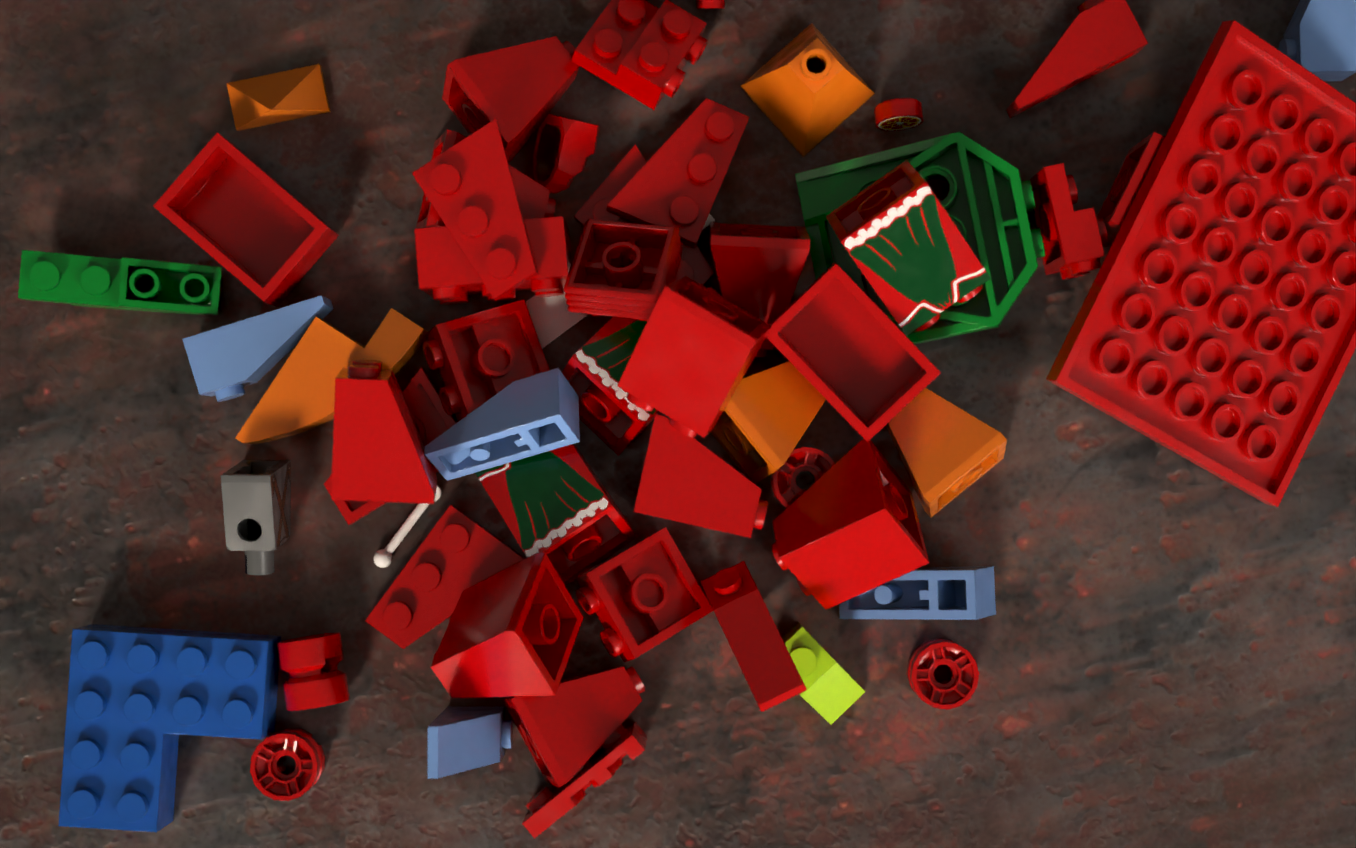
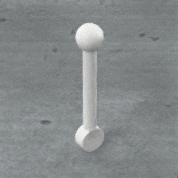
(383, 557)

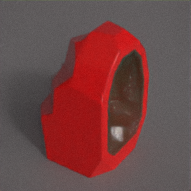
(562, 151)

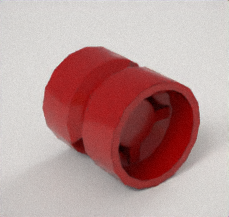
(313, 671)

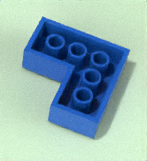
(133, 700)

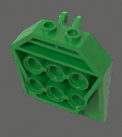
(983, 202)

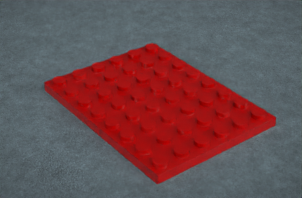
(1231, 273)

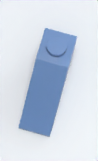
(1323, 38)
(247, 349)
(510, 426)
(928, 595)
(467, 739)

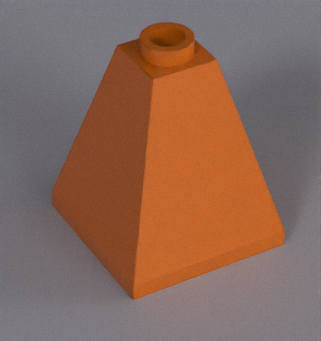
(807, 90)
(767, 419)
(943, 448)

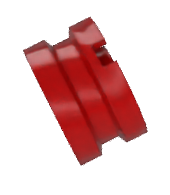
(801, 459)
(949, 692)
(270, 773)

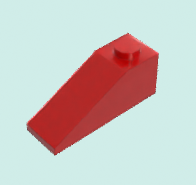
(1092, 43)
(753, 636)

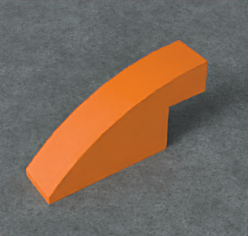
(305, 385)

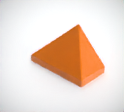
(278, 97)

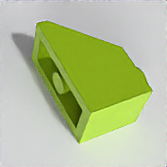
(827, 683)

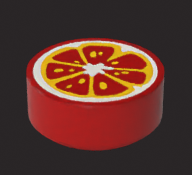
(898, 114)

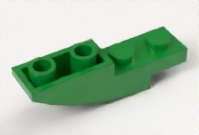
(119, 283)

